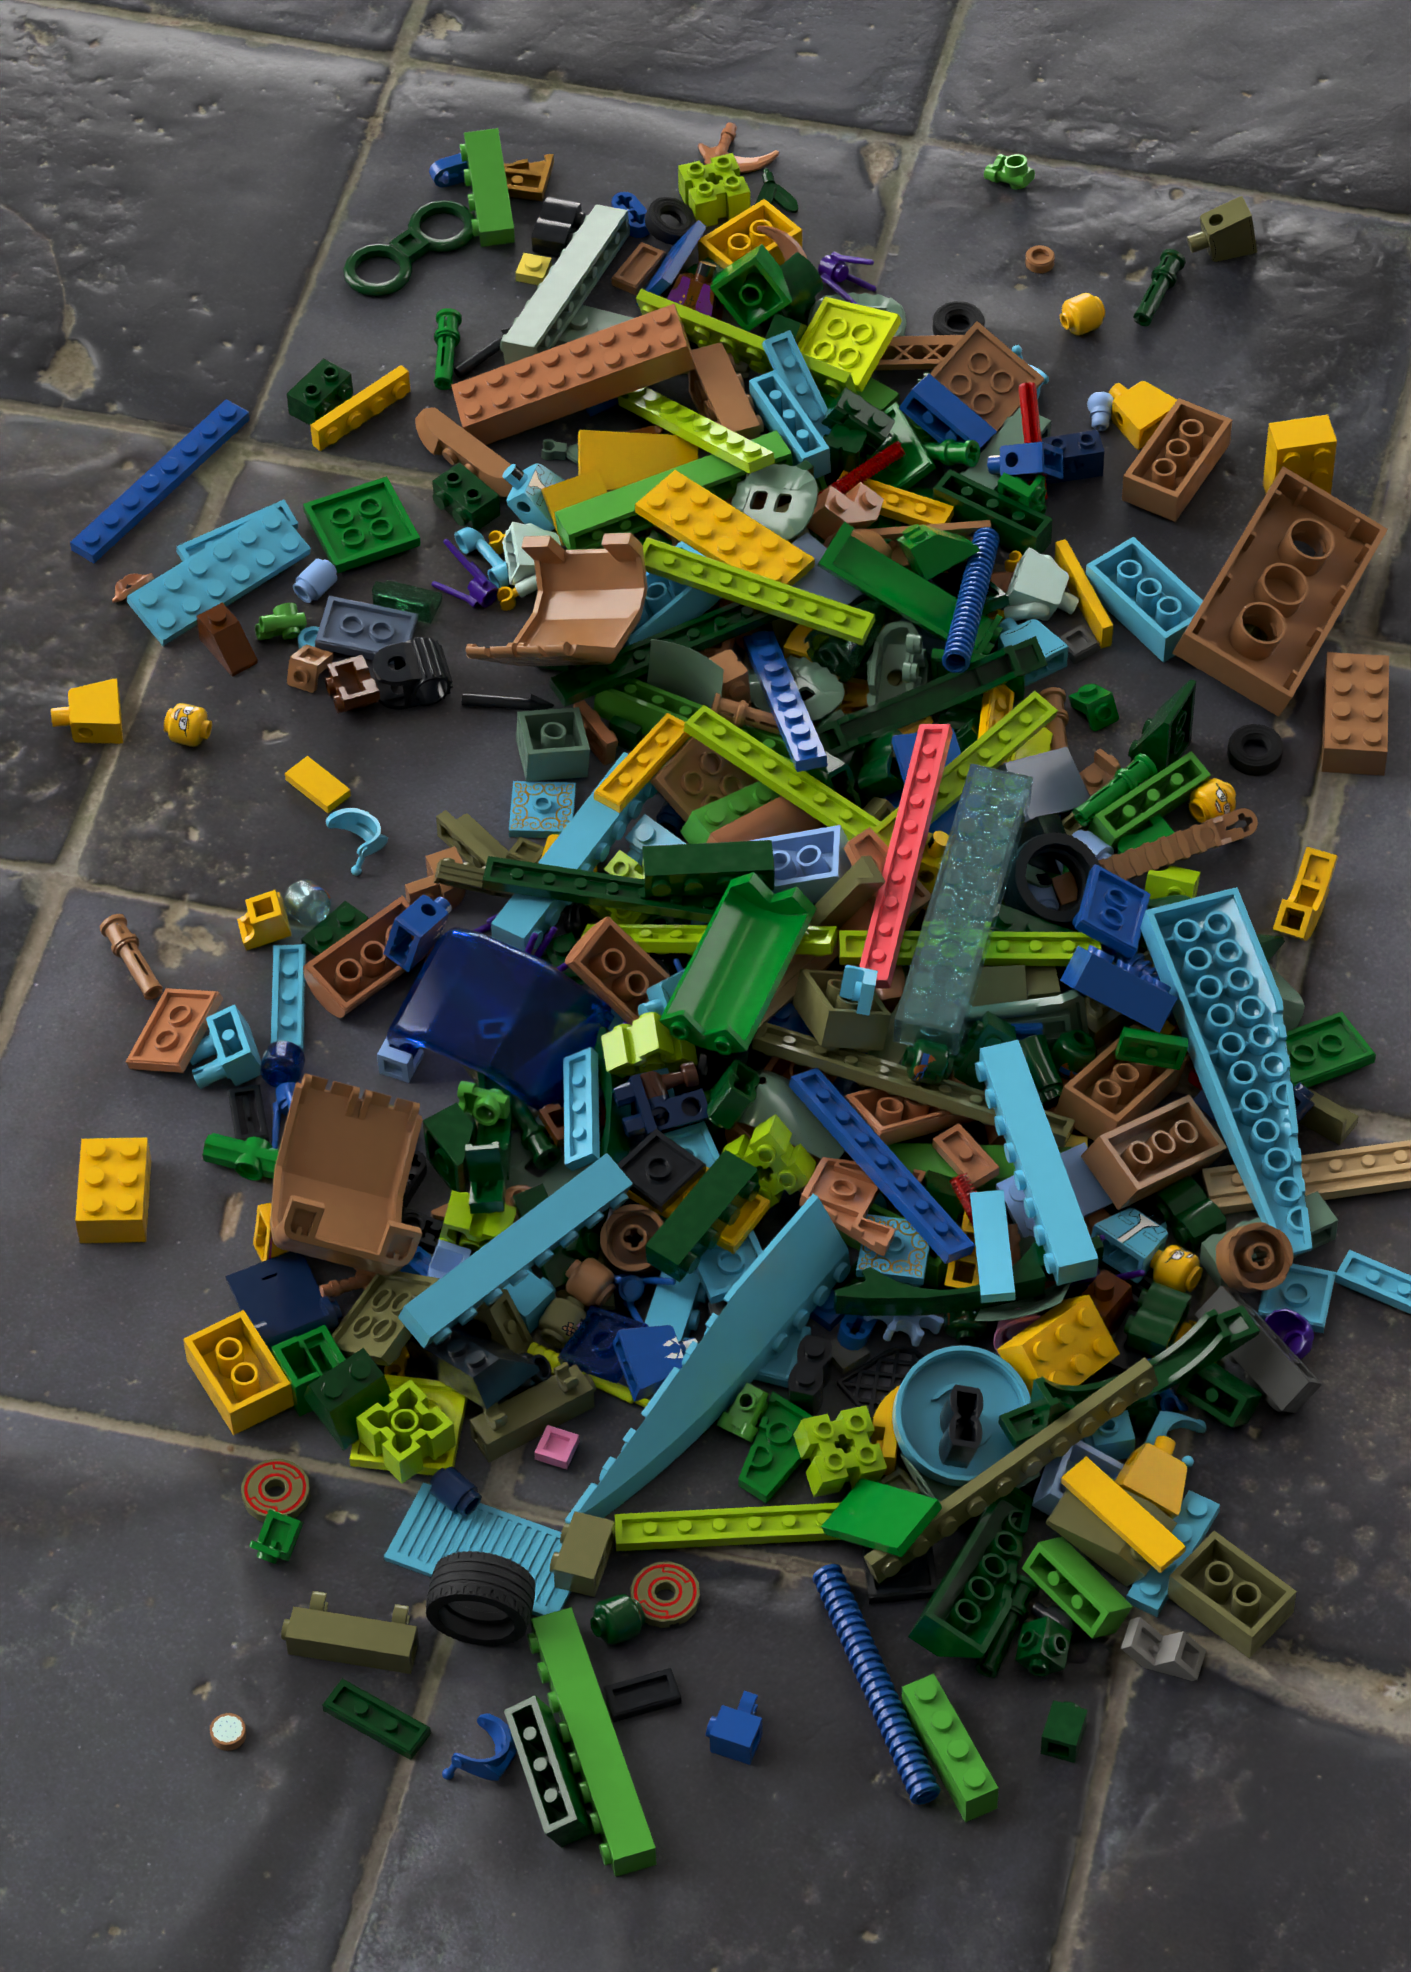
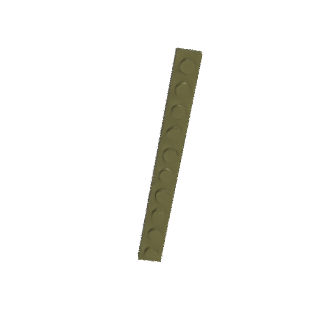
(887, 1076)
(1022, 1463)

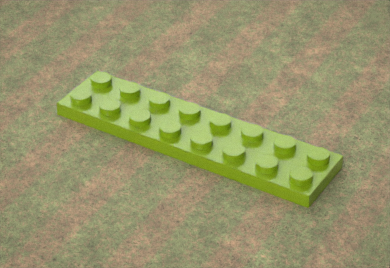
(743, 344)

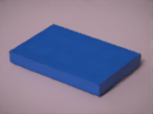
(675, 259)
(1112, 911)

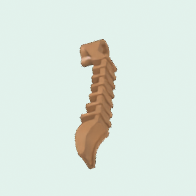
(1166, 850)

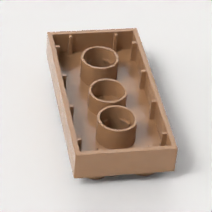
(1280, 591)

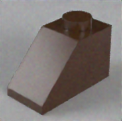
(226, 639)

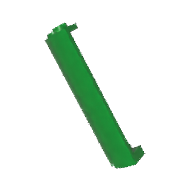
(899, 588)
(738, 965)

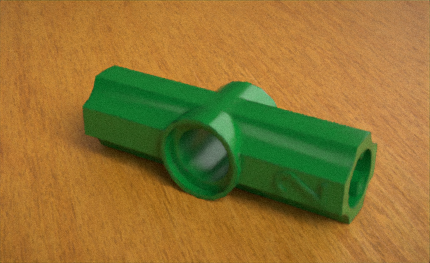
(248, 1158)

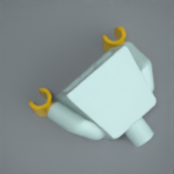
(520, 565)
(1035, 588)

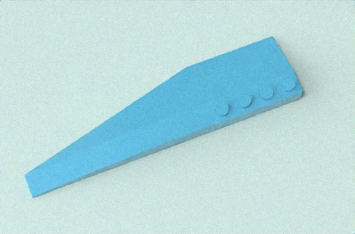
(1236, 1045)
(757, 1322)

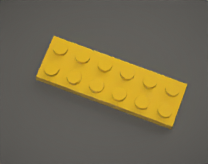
(721, 530)

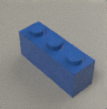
(945, 414)

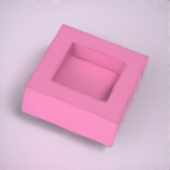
(556, 1447)

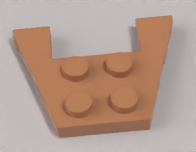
(847, 1197)

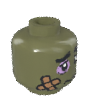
(561, 1320)

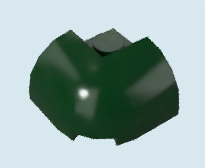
(803, 284)

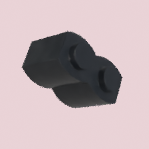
(556, 225)
(810, 1373)
(961, 1426)

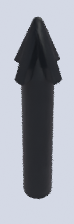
(480, 356)
(506, 702)

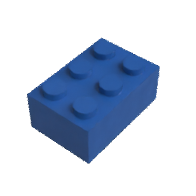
(1119, 987)

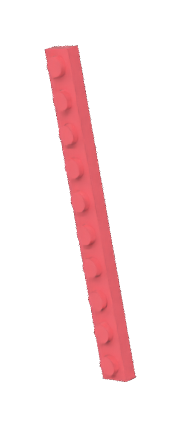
(906, 851)

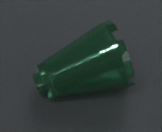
(841, 655)

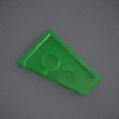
(774, 1451)

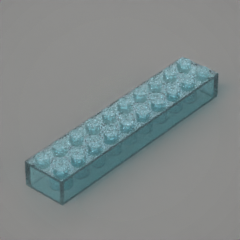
(963, 908)

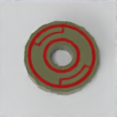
(271, 1474)
(670, 1577)

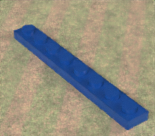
(159, 481)
(785, 701)
(881, 1165)

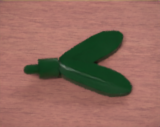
(772, 191)

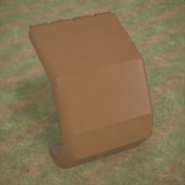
(582, 605)
(345, 1177)

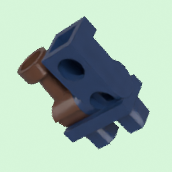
(655, 1107)

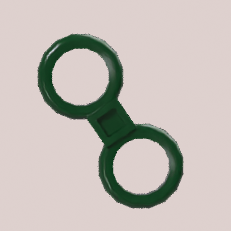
(408, 248)

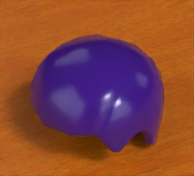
(1293, 1330)

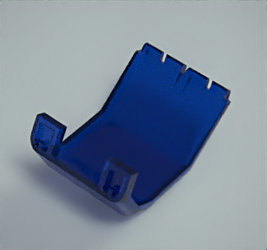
(499, 1014)

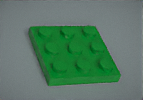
(361, 524)

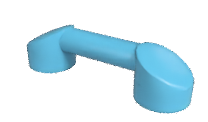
(469, 540)

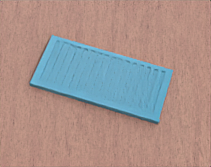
(435, 1532)

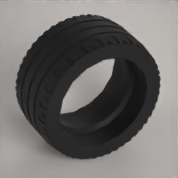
(1065, 849)
(480, 1598)

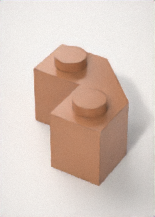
(857, 508)

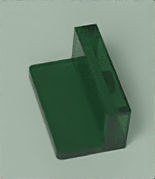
(407, 598)

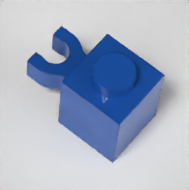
(736, 1732)

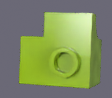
(1172, 882)

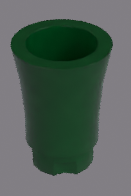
(1042, 1070)

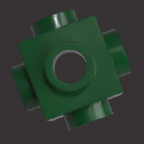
(1043, 1646)

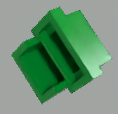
(306, 1360)

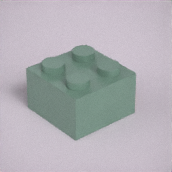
(552, 744)

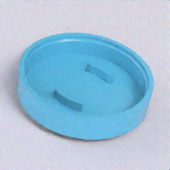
(926, 1391)

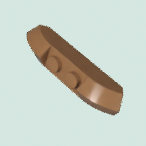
(457, 445)

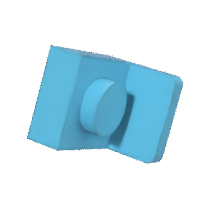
(859, 986)

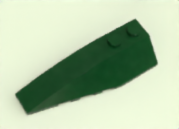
(978, 1584)

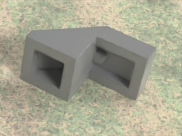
(1169, 1654)

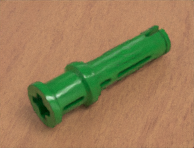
(447, 339)
(954, 452)
(1123, 782)

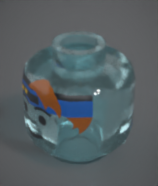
(307, 900)

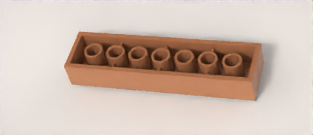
(574, 376)

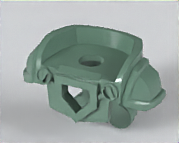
(900, 650)

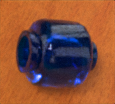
(282, 1063)

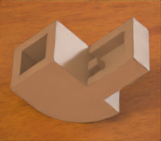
(433, 890)

